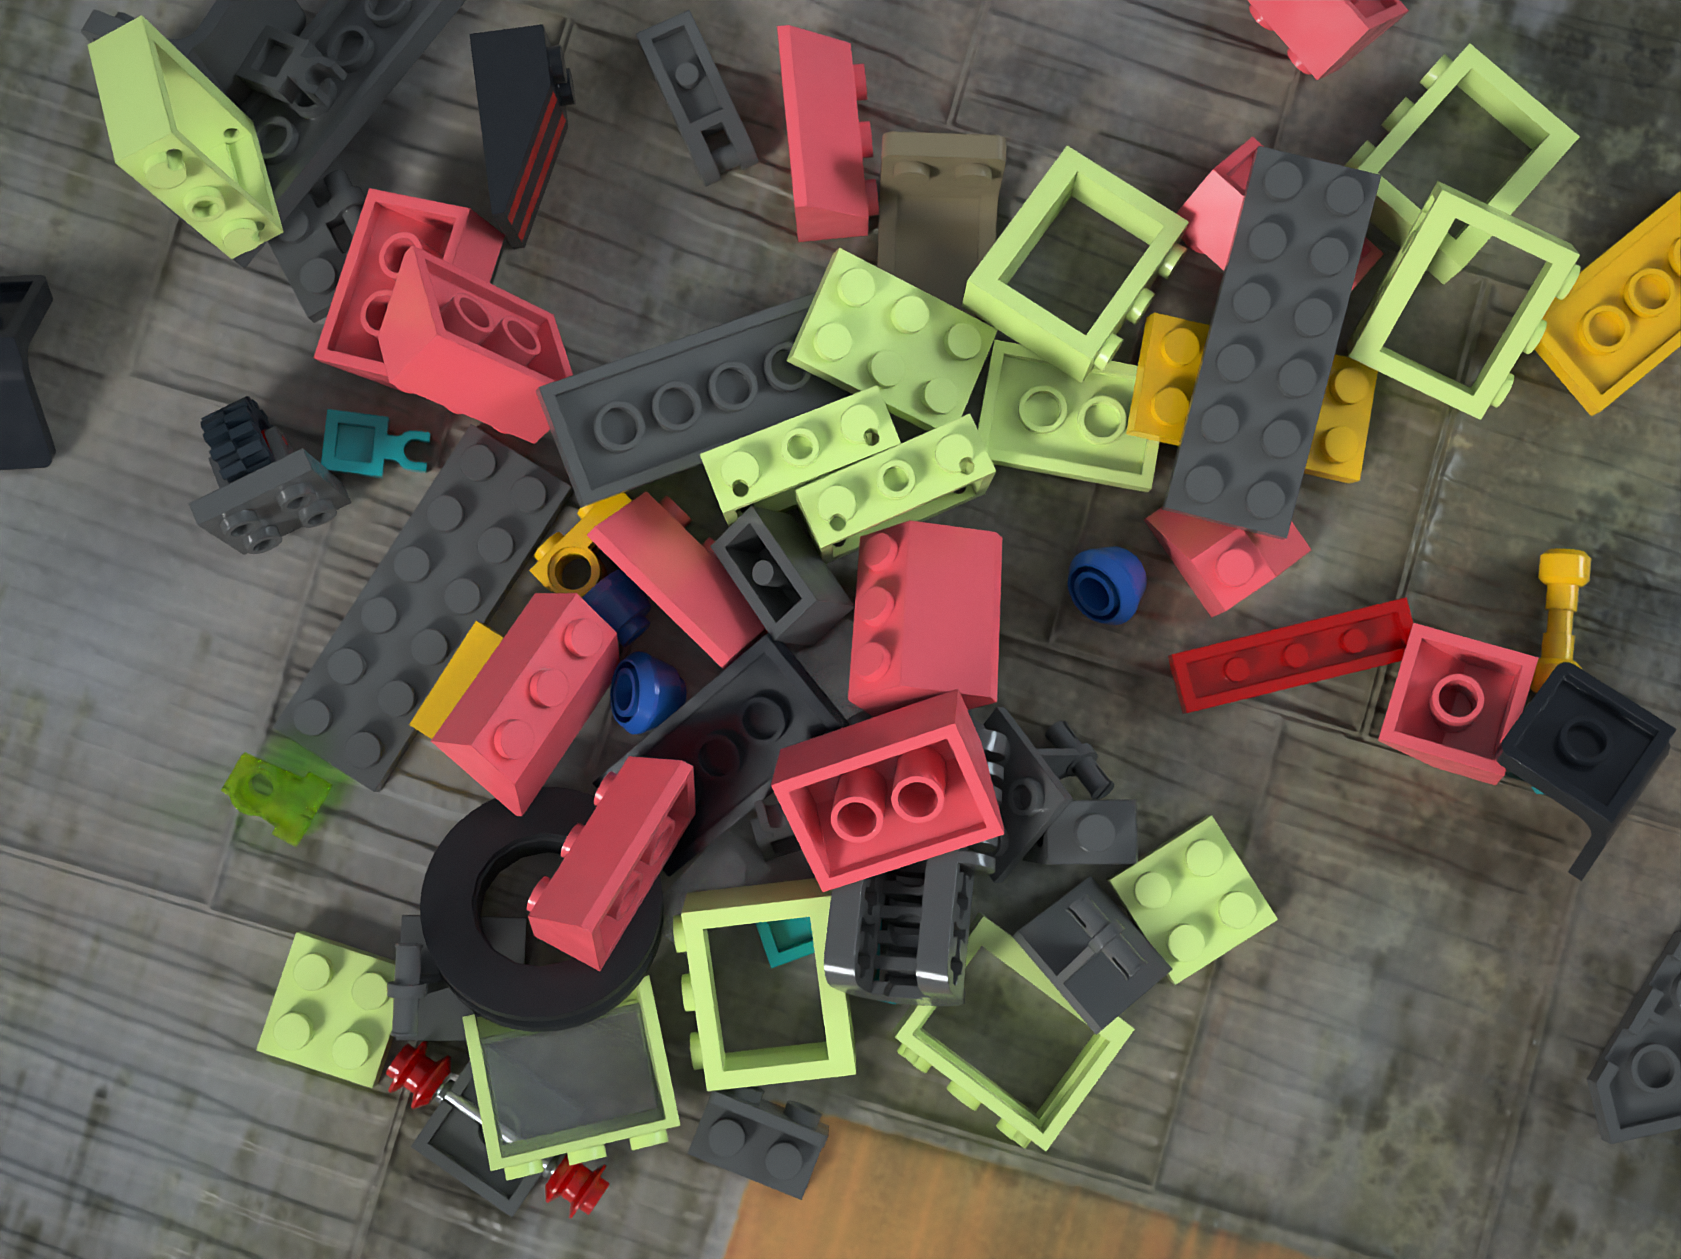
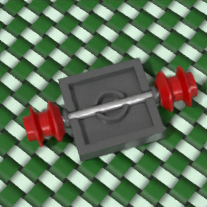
(457, 1141)

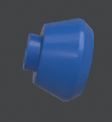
(1107, 584)
(621, 606)
(645, 692)

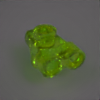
(290, 804)

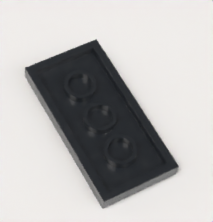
(735, 738)

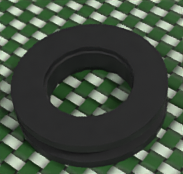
(486, 980)

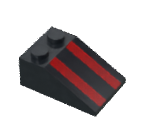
(522, 120)

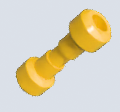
(1563, 574)

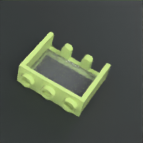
(572, 1086)

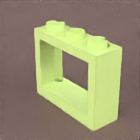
(1505, 102)
(163, 103)
(1407, 270)
(1035, 327)
(798, 451)
(895, 487)
(766, 1065)
(975, 1088)

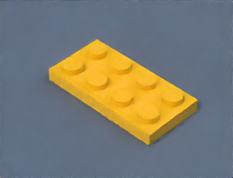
(1619, 313)
(1167, 378)

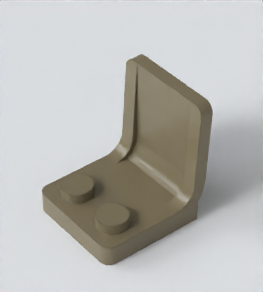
(938, 208)

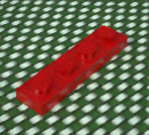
(1291, 655)

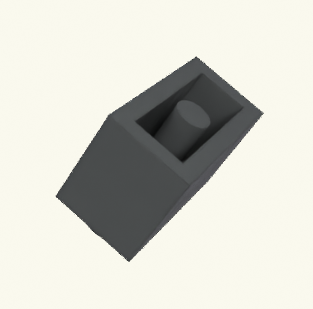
(782, 576)

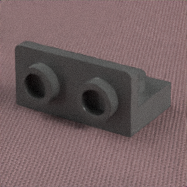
(760, 1138)

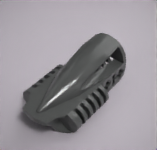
(921, 913)

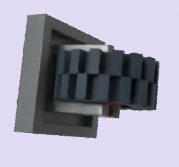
(261, 482)

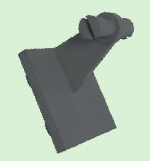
(1033, 787)
(1092, 954)
(421, 999)

